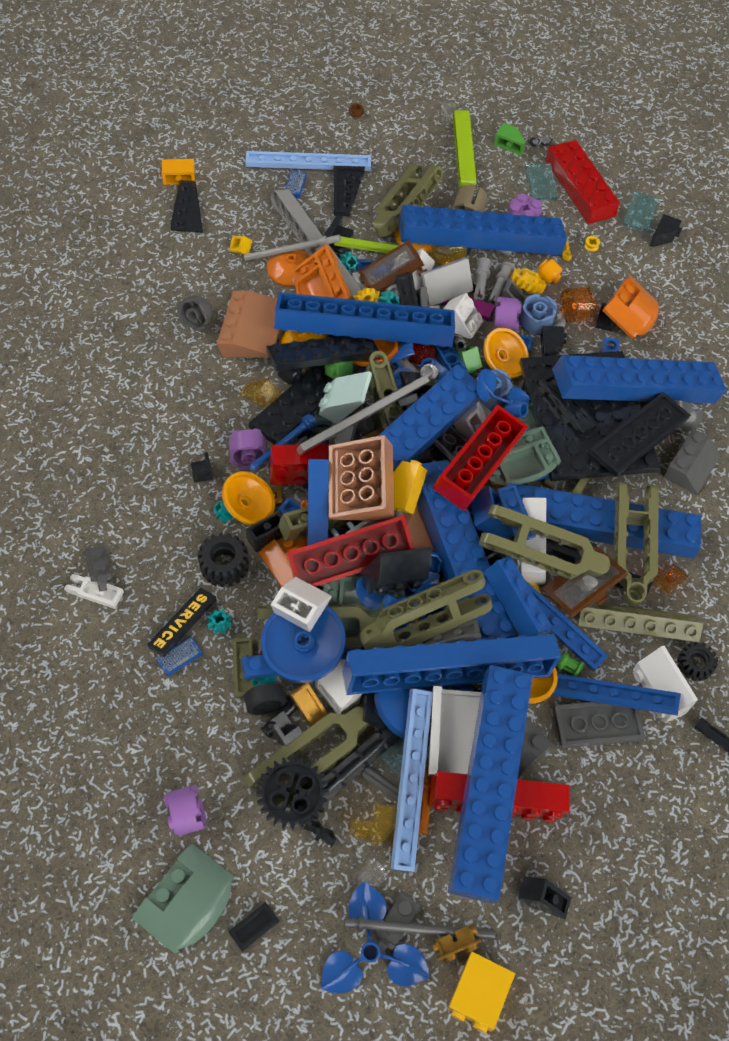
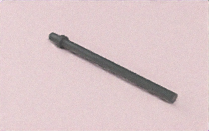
(361, 923)

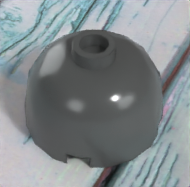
(193, 309)
(694, 420)

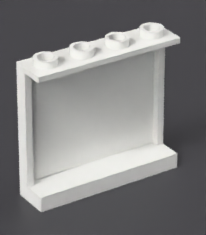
(452, 730)

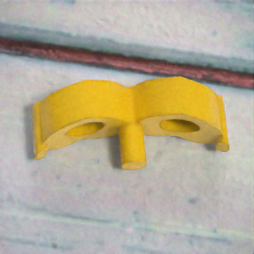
(566, 255)

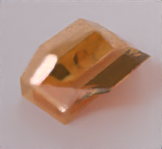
(670, 578)

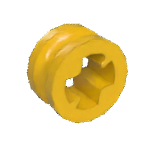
(588, 243)

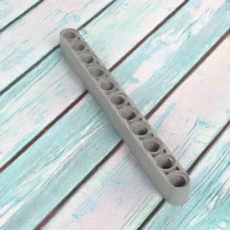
(305, 229)

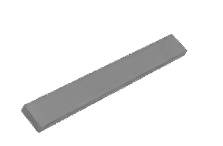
(361, 415)

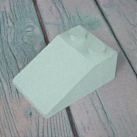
(344, 396)

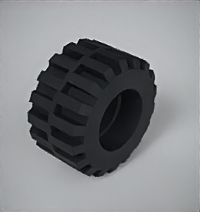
(225, 573)

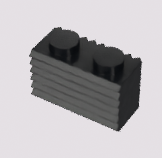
(264, 531)

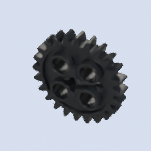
(310, 797)

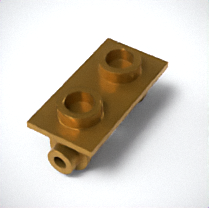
(448, 948)

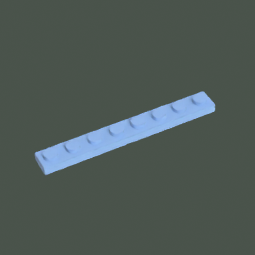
(305, 160)
(411, 780)

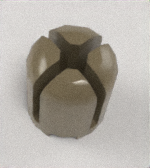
(464, 198)

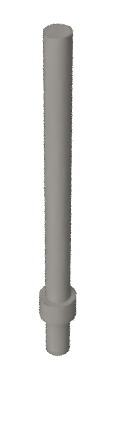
(294, 247)

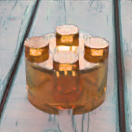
(577, 304)

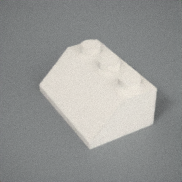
(662, 673)

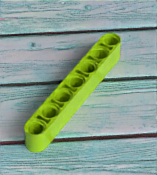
(464, 148)

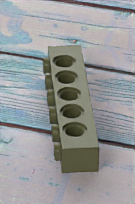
(295, 524)
(641, 621)

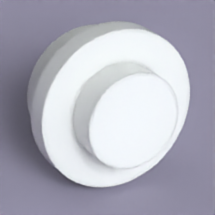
(429, 370)

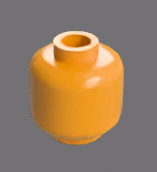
(550, 271)

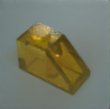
(261, 392)

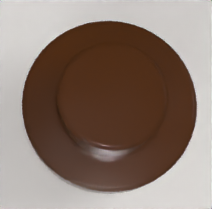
(356, 110)

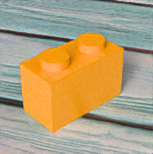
(177, 169)

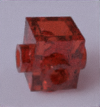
(422, 352)

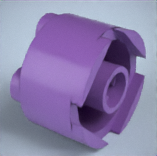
(525, 206)
(506, 313)
(246, 447)
(185, 810)

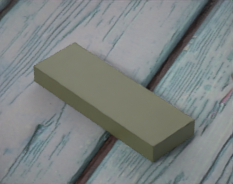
(241, 648)

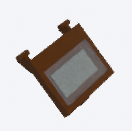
(399, 261)
(581, 591)

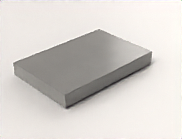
(447, 281)

